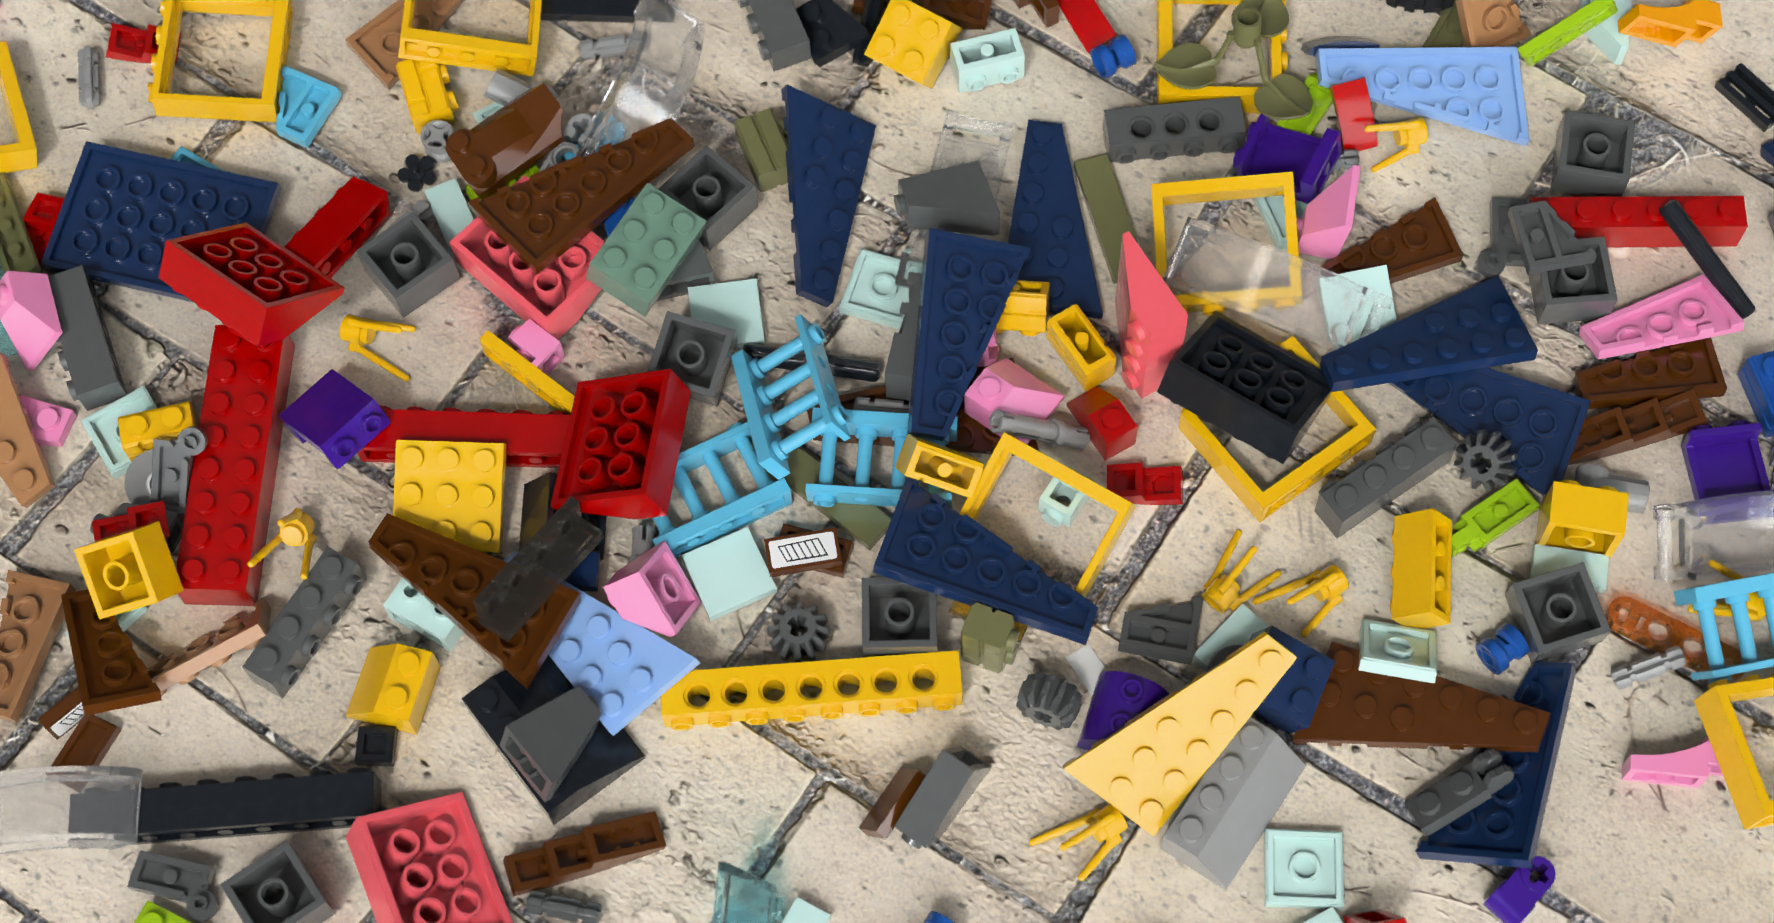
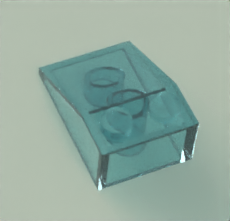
(745, 898)

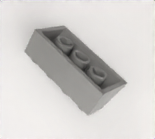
(1233, 803)

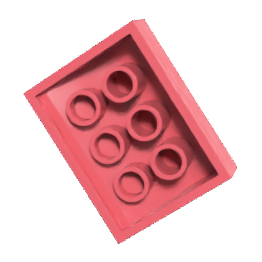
(551, 298)
(1148, 320)
(414, 860)

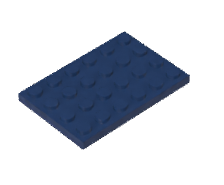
(132, 202)

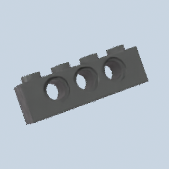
(1187, 118)

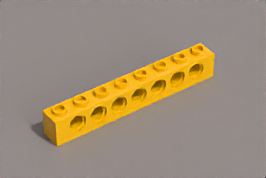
(828, 676)

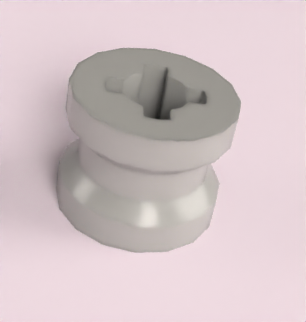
(436, 132)

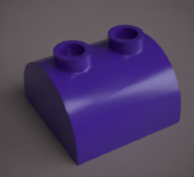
(1115, 702)

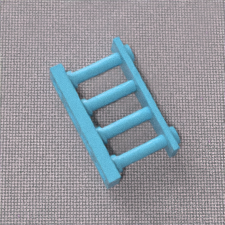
(758, 397)
(866, 428)
(737, 510)
(1736, 595)

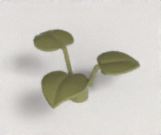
(1193, 66)

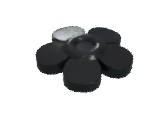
(418, 171)

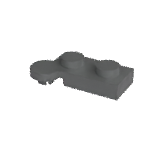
(1503, 243)
(173, 467)
(177, 881)

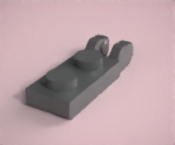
(1459, 792)

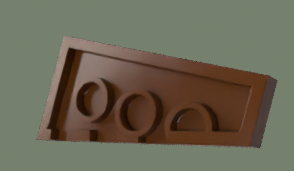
(1408, 248)
(1653, 376)
(104, 659)

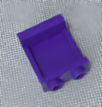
(1283, 150)
(335, 418)
(1725, 460)

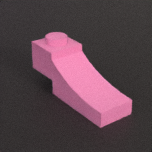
(1679, 768)

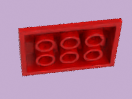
(247, 281)
(623, 445)

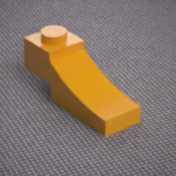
(1672, 25)

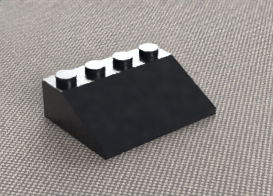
(1246, 386)
(601, 762)

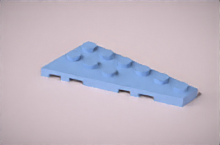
(1448, 84)
(616, 661)

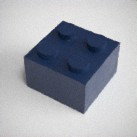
(1299, 690)

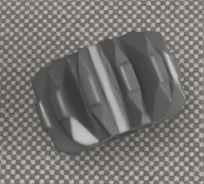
(1491, 449)
(802, 644)
(1049, 700)

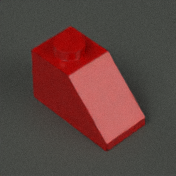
(1107, 421)

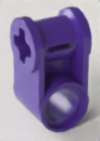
(1518, 895)

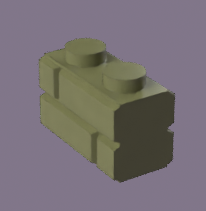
(764, 148)
(989, 638)

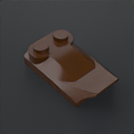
(507, 141)

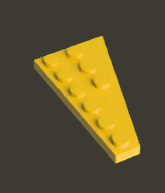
(1171, 745)

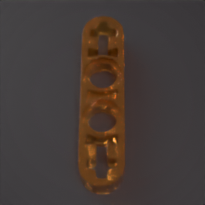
(1677, 633)

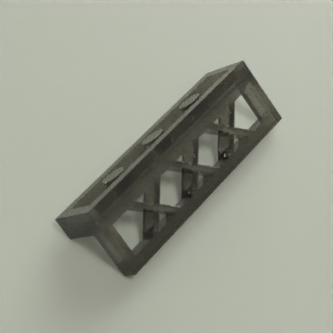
(536, 571)

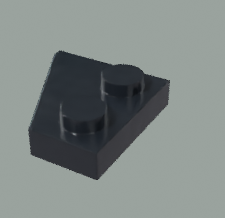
(830, 30)

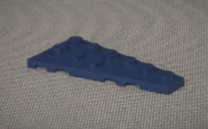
(824, 183)
(1051, 222)
(959, 308)
(1452, 336)
(1533, 416)
(965, 562)
(1510, 823)

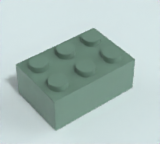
(645, 249)

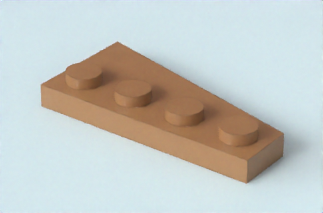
(1490, 23)
(379, 39)
(21, 458)
(27, 632)
(213, 651)

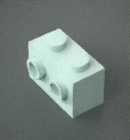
(987, 60)
(419, 615)

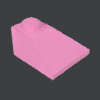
(1329, 217)
(29, 315)
(1012, 390)
(653, 592)

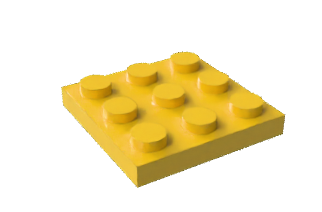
(452, 490)

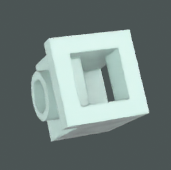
(1055, 512)

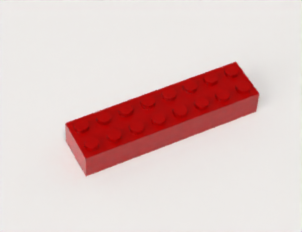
(236, 472)

